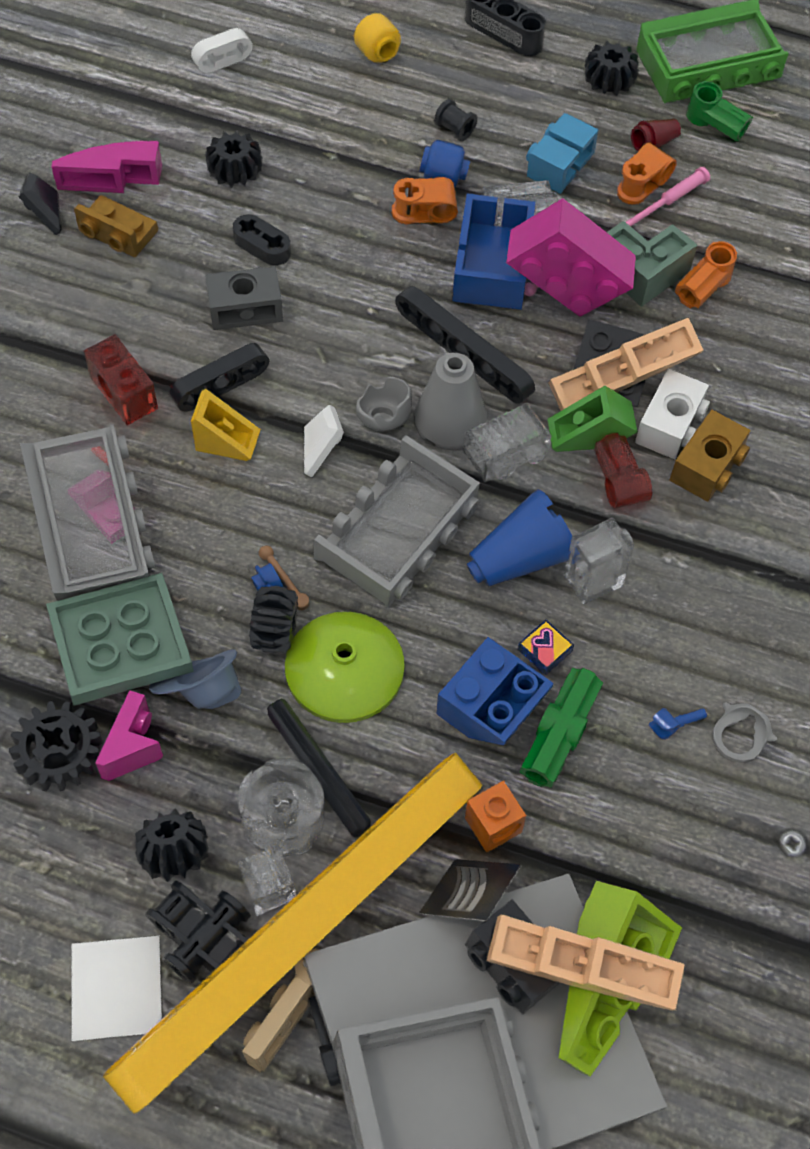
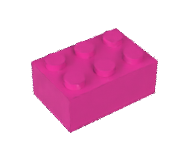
(571, 258)

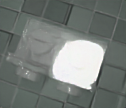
(529, 191)

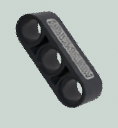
(508, 24)

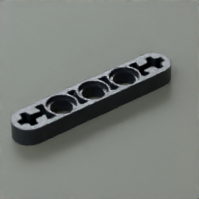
(458, 338)

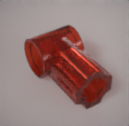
(624, 480)

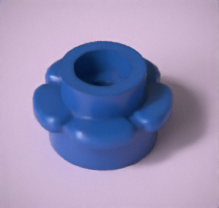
(266, 577)

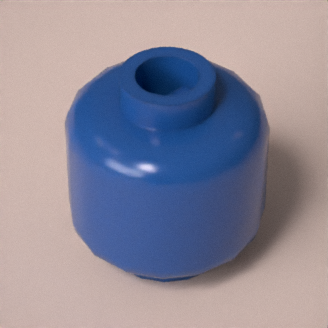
(444, 160)

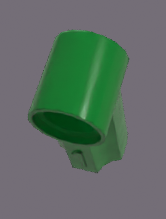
(709, 108)

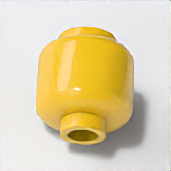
(377, 38)

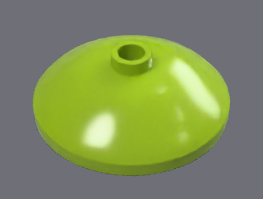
(350, 686)

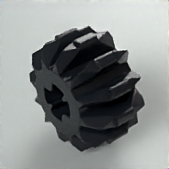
(611, 68)
(234, 159)
(273, 619)
(171, 845)

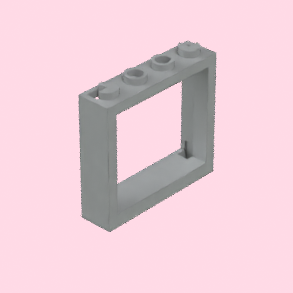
(496, 1030)

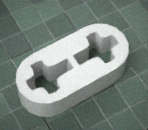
(222, 50)

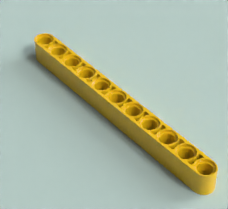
(289, 935)

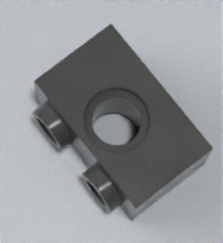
(244, 297)

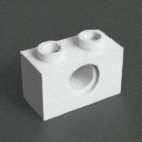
(675, 396)

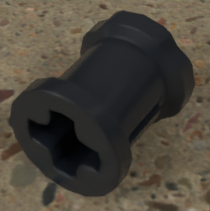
(455, 119)

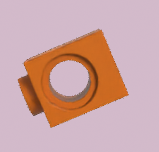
(495, 816)

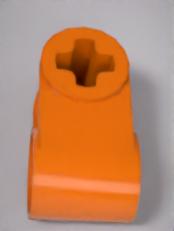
(645, 174)
(428, 199)

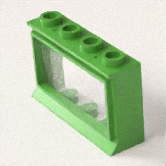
(713, 45)

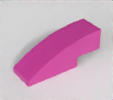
(109, 167)

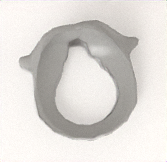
(734, 714)

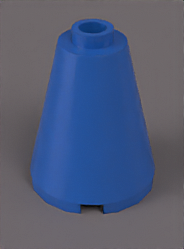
(522, 543)

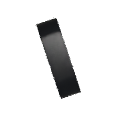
(259, 242)

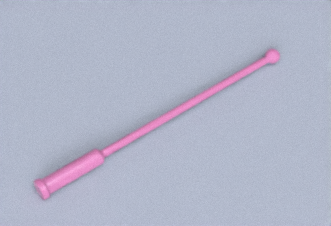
(700, 177)

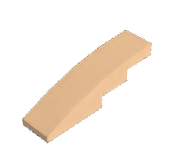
(629, 364)
(586, 962)

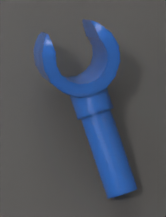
(666, 725)

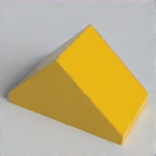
(221, 429)

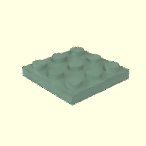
(119, 638)

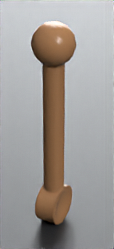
(266, 553)

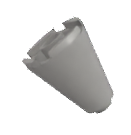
(450, 403)

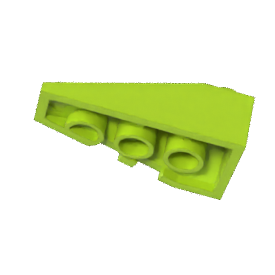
(593, 1017)

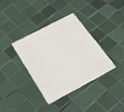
(115, 987)

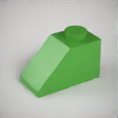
(590, 420)

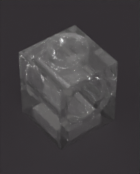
(267, 880)

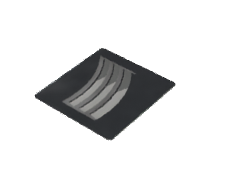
(470, 889)

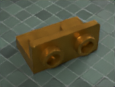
(116, 225)

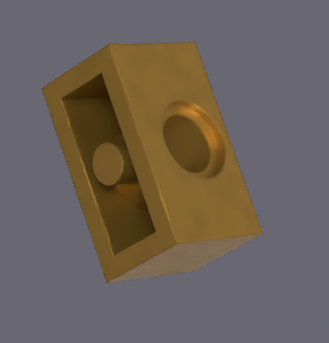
(717, 438)

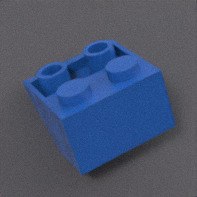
(491, 694)

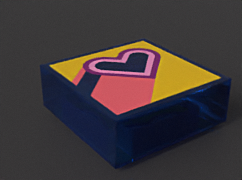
(545, 647)

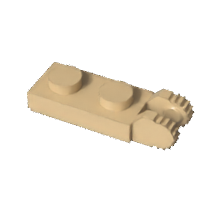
(287, 1009)

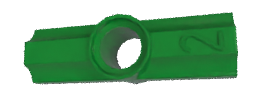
(561, 727)

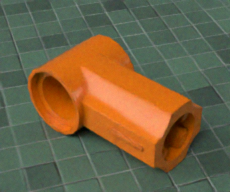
(708, 275)

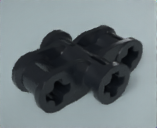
(203, 933)

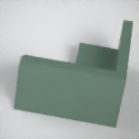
(657, 261)

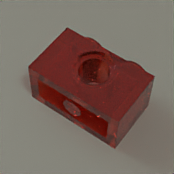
(121, 379)

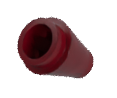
(655, 132)

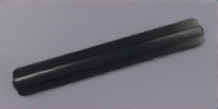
(311, 755)

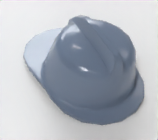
(209, 685)

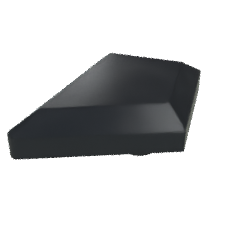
(42, 201)

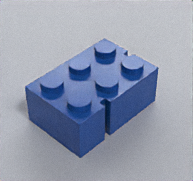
(481, 260)

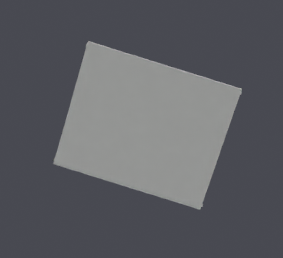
(443, 1085)

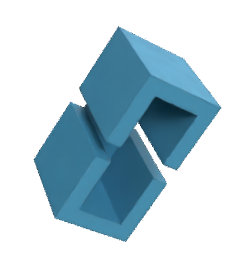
(563, 146)

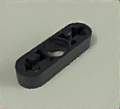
(233, 368)

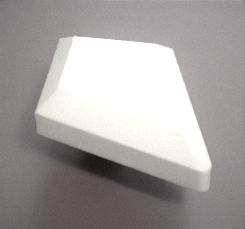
(320, 437)

